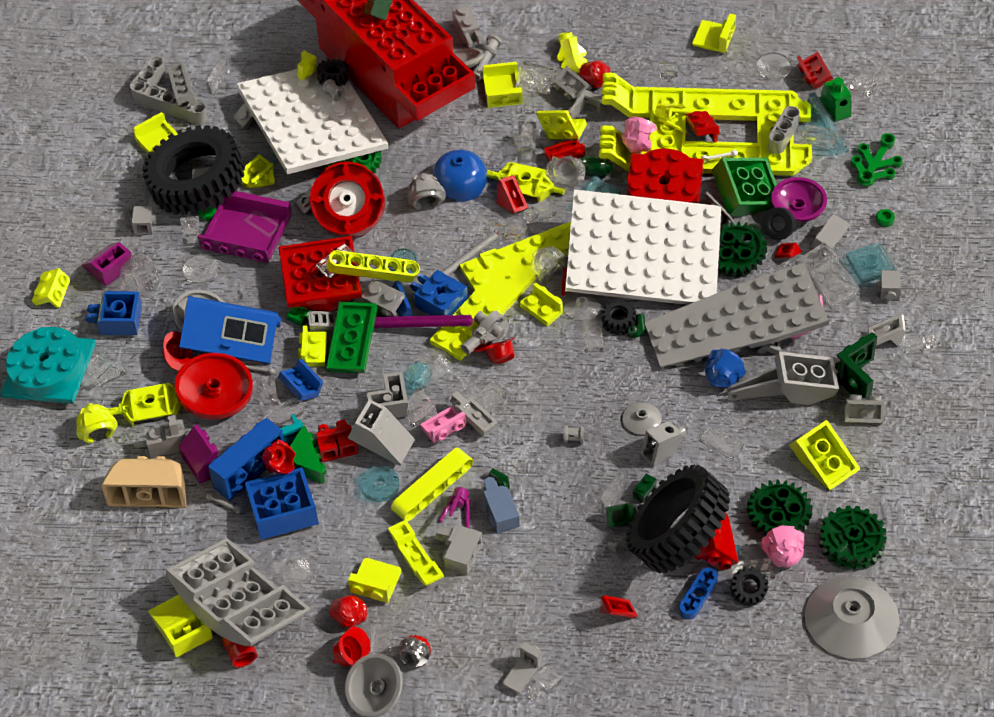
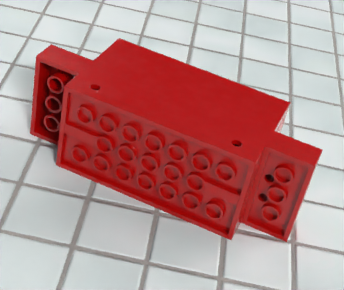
(396, 62)

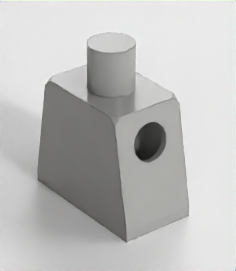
(661, 442)

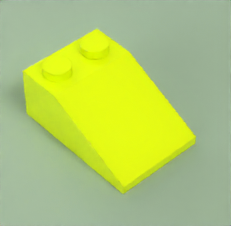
(825, 455)

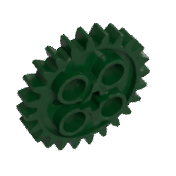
(737, 249)
(778, 507)

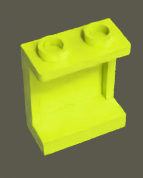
(500, 85)
(152, 131)

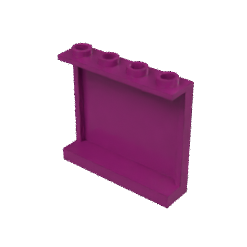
(233, 236)

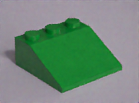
(745, 184)

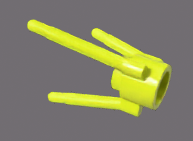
(665, 111)

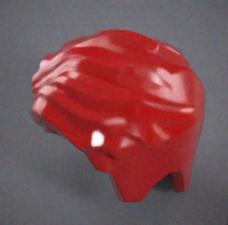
(593, 72)
(279, 457)
(348, 611)

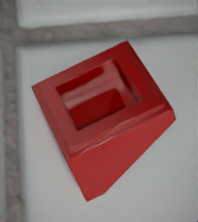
(787, 250)

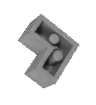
(394, 395)

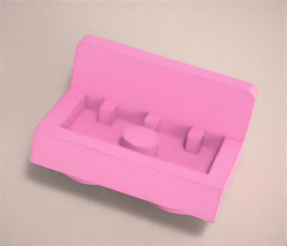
(444, 424)

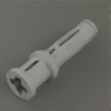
(489, 52)

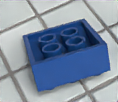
(281, 503)

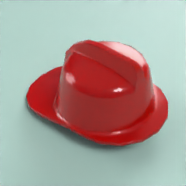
(498, 352)
(175, 356)
(351, 647)

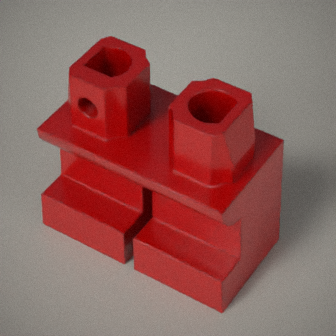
(330, 438)

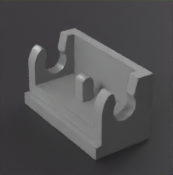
(831, 232)

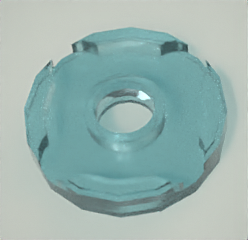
(383, 492)

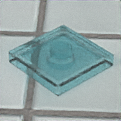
(869, 262)

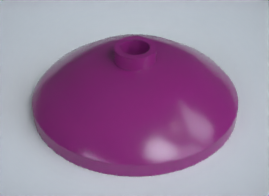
(801, 197)

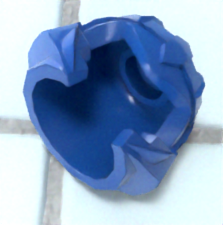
(724, 368)

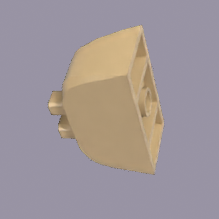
(145, 483)

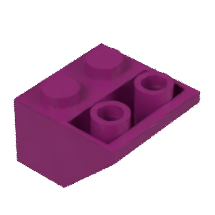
(107, 263)
(198, 453)

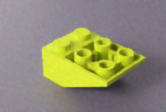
(179, 626)

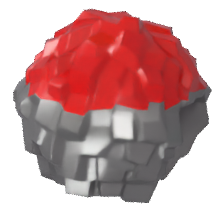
(414, 651)

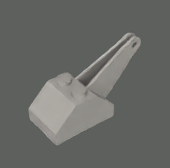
(797, 376)

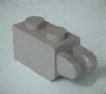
(466, 25)

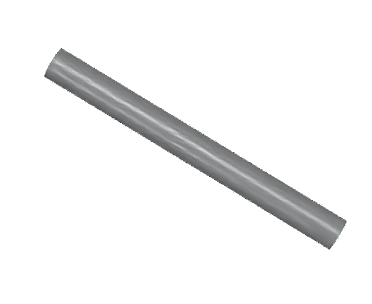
(471, 253)

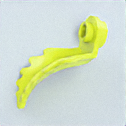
(570, 52)

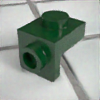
(620, 514)

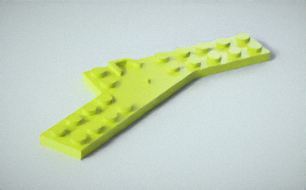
(497, 283)

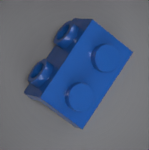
(301, 381)

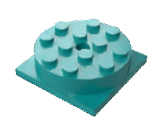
(47, 365)

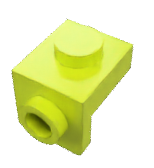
(307, 65)

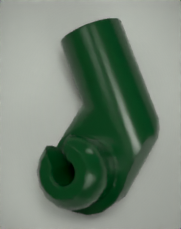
(639, 328)
(501, 478)

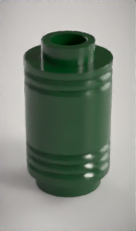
(596, 166)

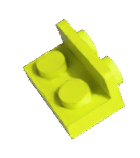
(542, 305)
(313, 348)

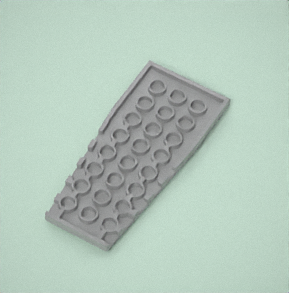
(739, 317)

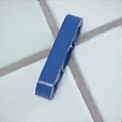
(698, 602)

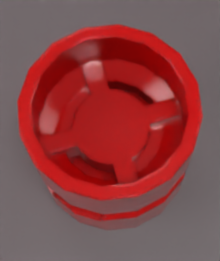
(240, 654)

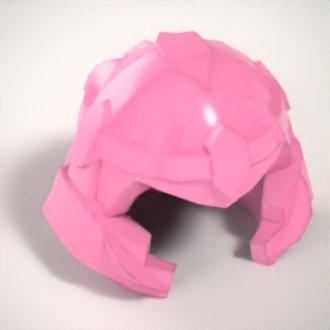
(637, 133)
(784, 546)

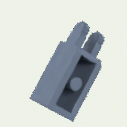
(500, 506)

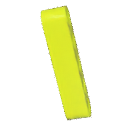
(381, 263)
(431, 484)

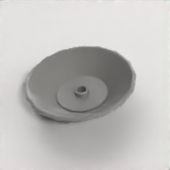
(849, 632)

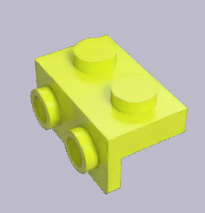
(51, 288)

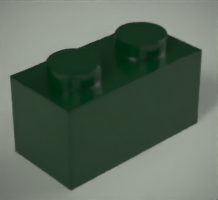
(644, 487)

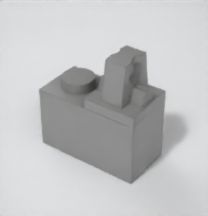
(166, 438)
(462, 547)

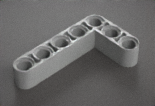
(148, 93)

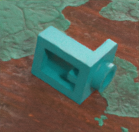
(291, 431)

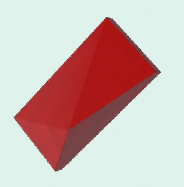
(510, 196)
(617, 607)

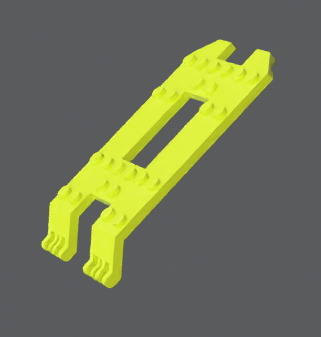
(721, 104)

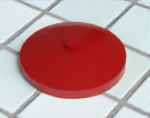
(213, 386)

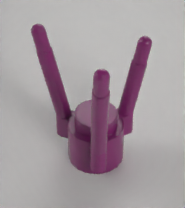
(458, 500)

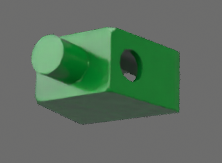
(837, 99)

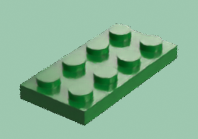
(352, 337)

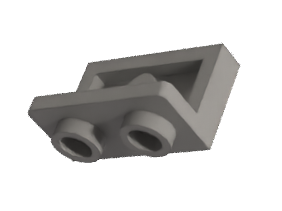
(570, 83)
(384, 296)
(864, 409)

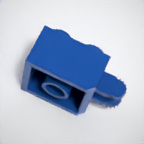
(439, 294)
(117, 313)

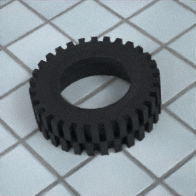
(204, 189)
(650, 533)

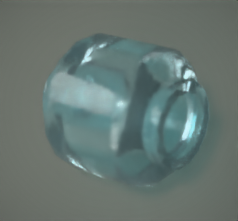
(418, 375)

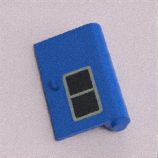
(229, 329)

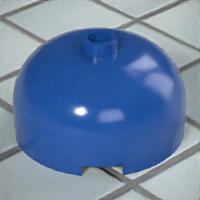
(461, 174)

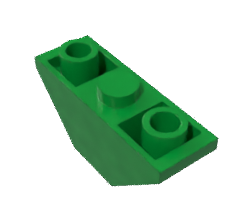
(308, 456)

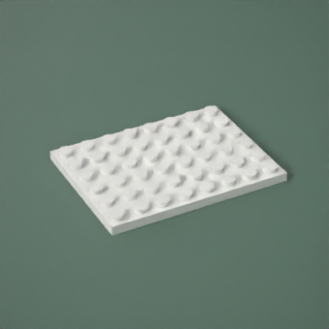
(308, 125)
(643, 248)

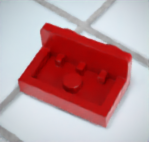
(815, 70)
(703, 124)
(567, 148)

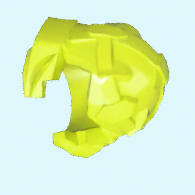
(93, 418)

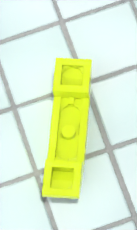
(414, 554)

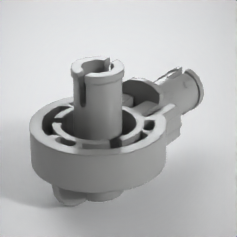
(490, 329)

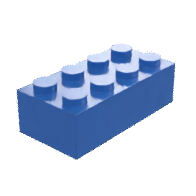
(243, 459)

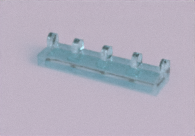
(823, 120)

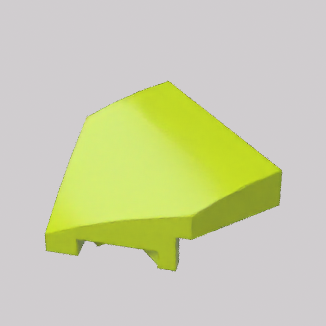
(258, 173)

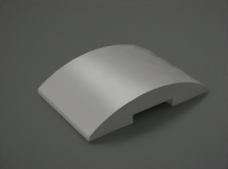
(233, 595)

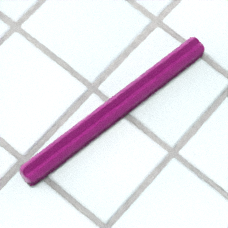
(423, 321)

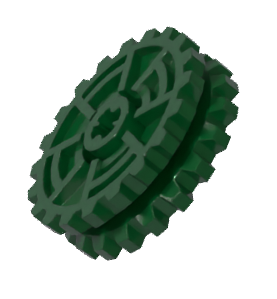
(852, 537)

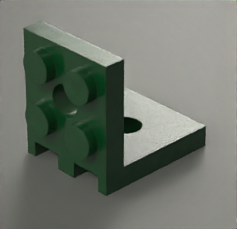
(850, 364)

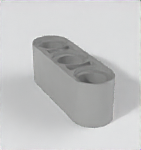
(783, 130)

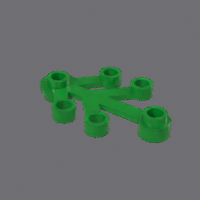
(867, 176)

